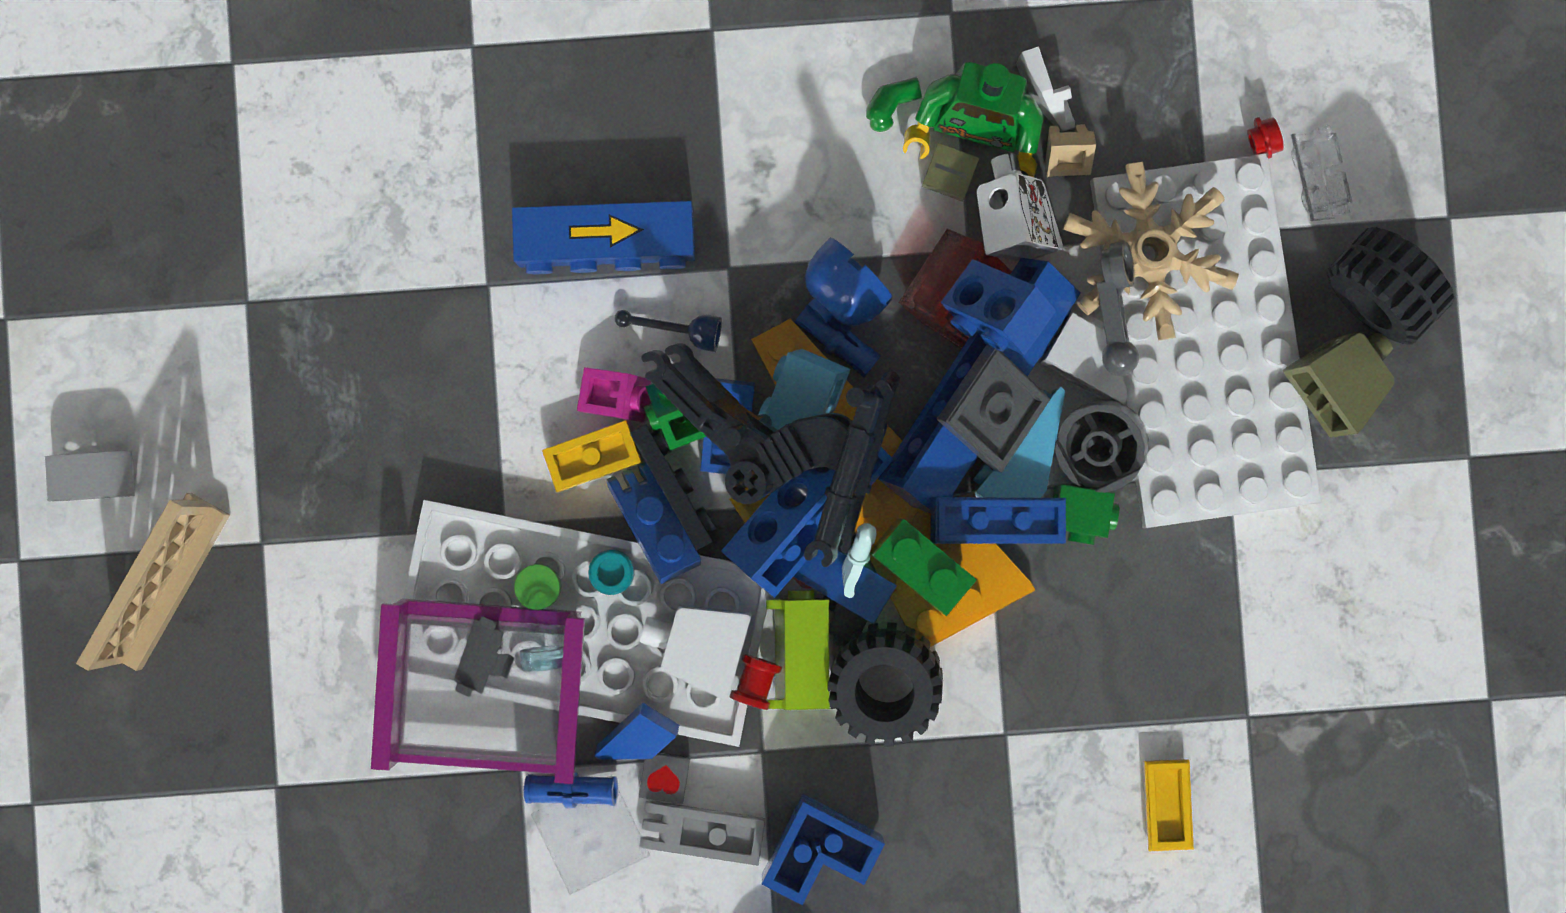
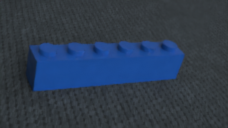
(930, 456)

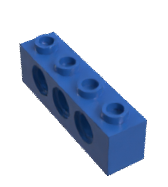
(776, 535)

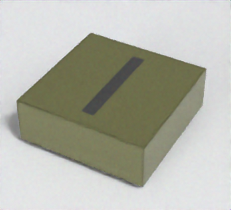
(950, 172)

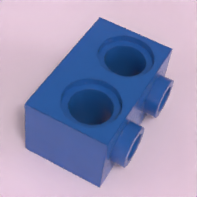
(998, 308)

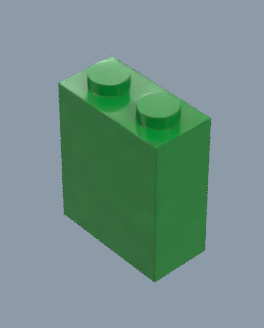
(922, 566)

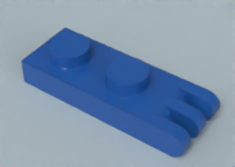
(654, 524)

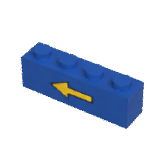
(603, 235)

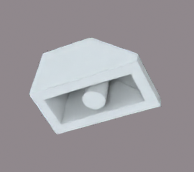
(1078, 357)

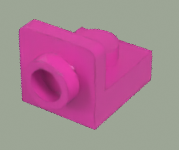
(613, 394)

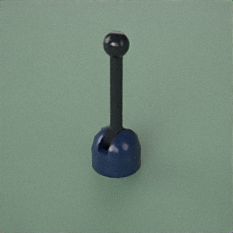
(702, 331)

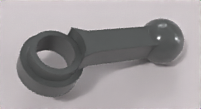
(1117, 265)

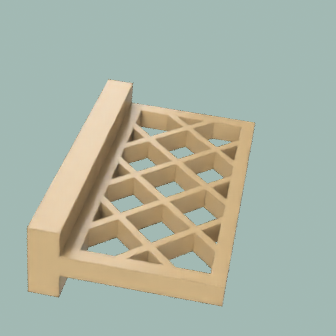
(155, 584)

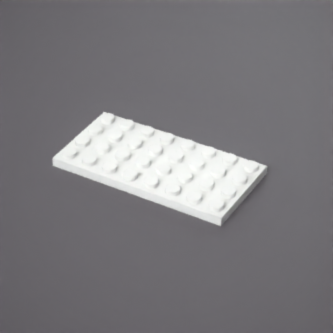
(1215, 398)
(478, 555)

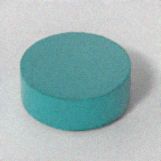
(611, 572)

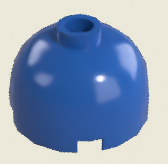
(843, 287)

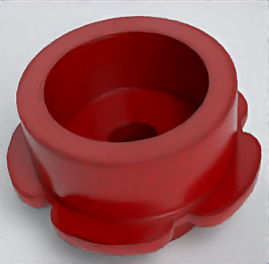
(1265, 137)

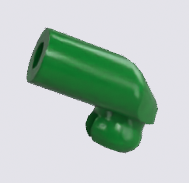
(887, 99)

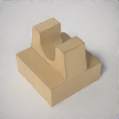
(1070, 152)

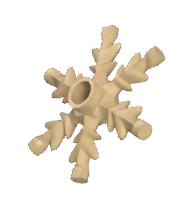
(1162, 240)

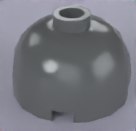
(1102, 445)

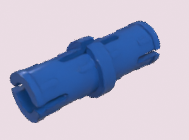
(839, 341)
(583, 790)

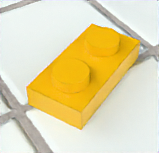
(591, 456)

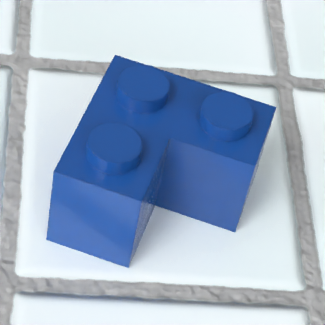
(815, 838)

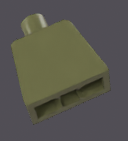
(1344, 381)

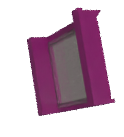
(512, 725)

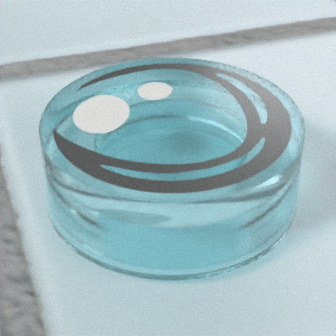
(541, 658)

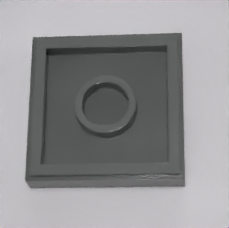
(993, 408)

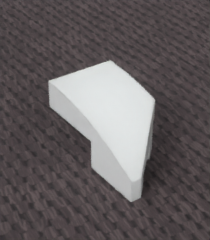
(1051, 102)

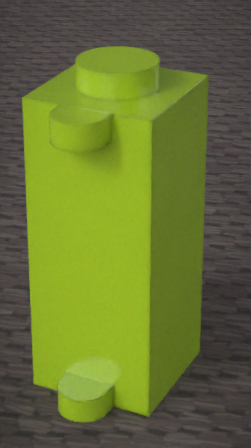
(801, 651)

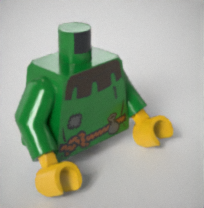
(982, 107)

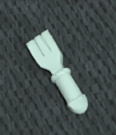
(857, 557)

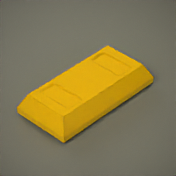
(1168, 805)

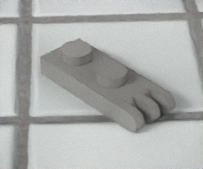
(704, 833)

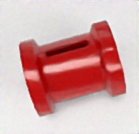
(755, 682)

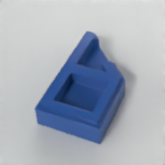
(638, 736)

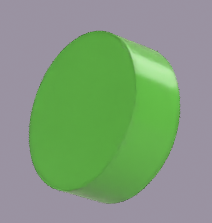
(537, 586)

